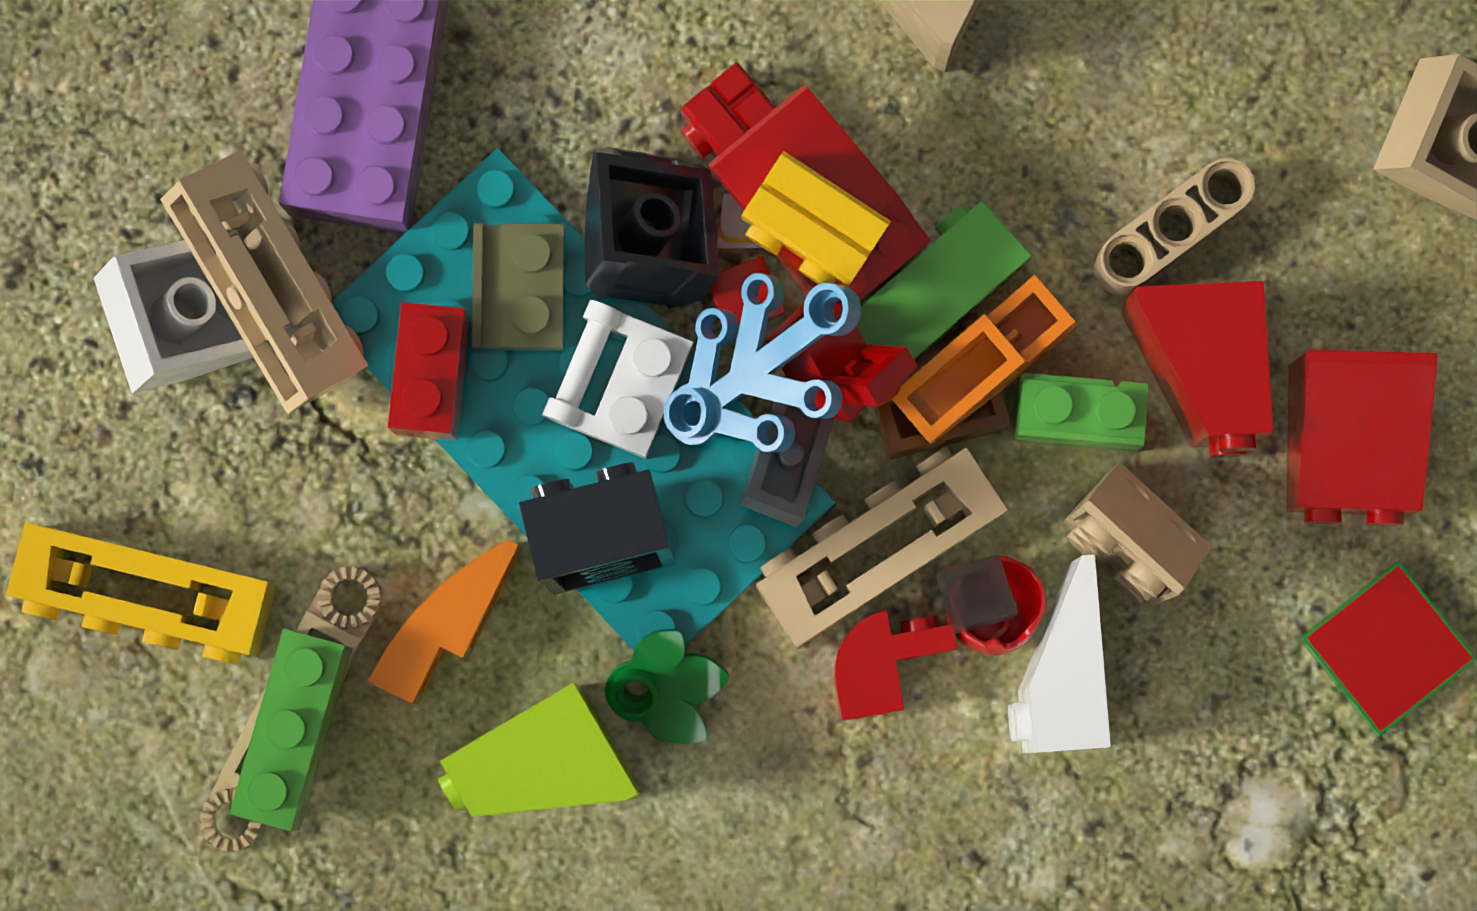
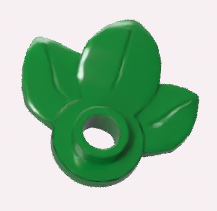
(674, 687)

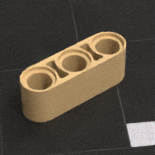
(1190, 202)

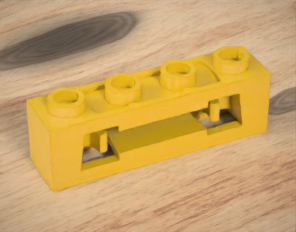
(41, 568)

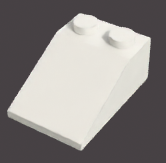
(167, 317)
(1064, 684)

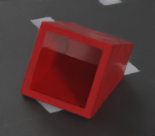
(1208, 359)
(1359, 434)

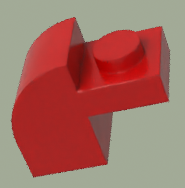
(861, 370)
(866, 662)

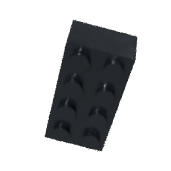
(596, 529)

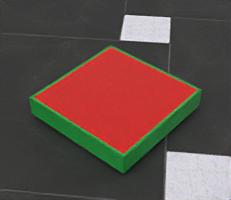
(1387, 648)

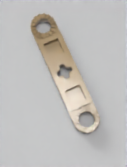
(319, 621)

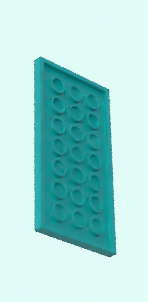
(513, 447)

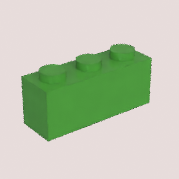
(943, 282)
(290, 730)

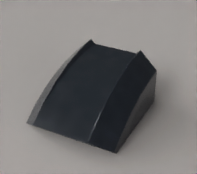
(649, 228)

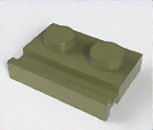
(518, 287)

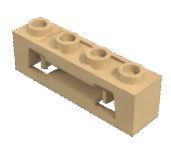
(265, 280)
(965, 490)

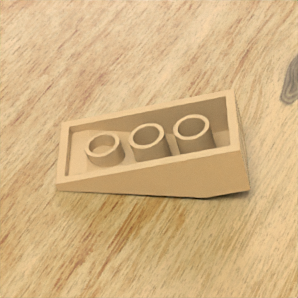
(1436, 134)

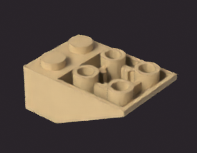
(1137, 537)

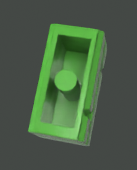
(1080, 412)

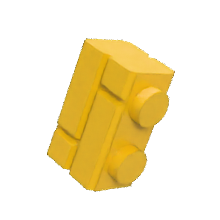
(813, 221)

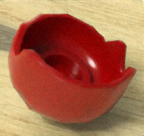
(1014, 633)

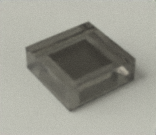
(976, 594)

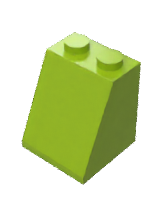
(539, 761)

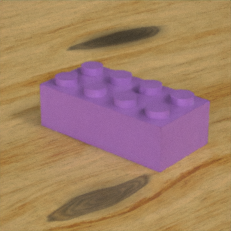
(363, 112)

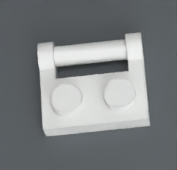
(637, 389)

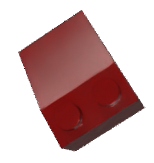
(816, 139)

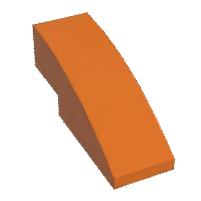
(984, 359)
(445, 621)

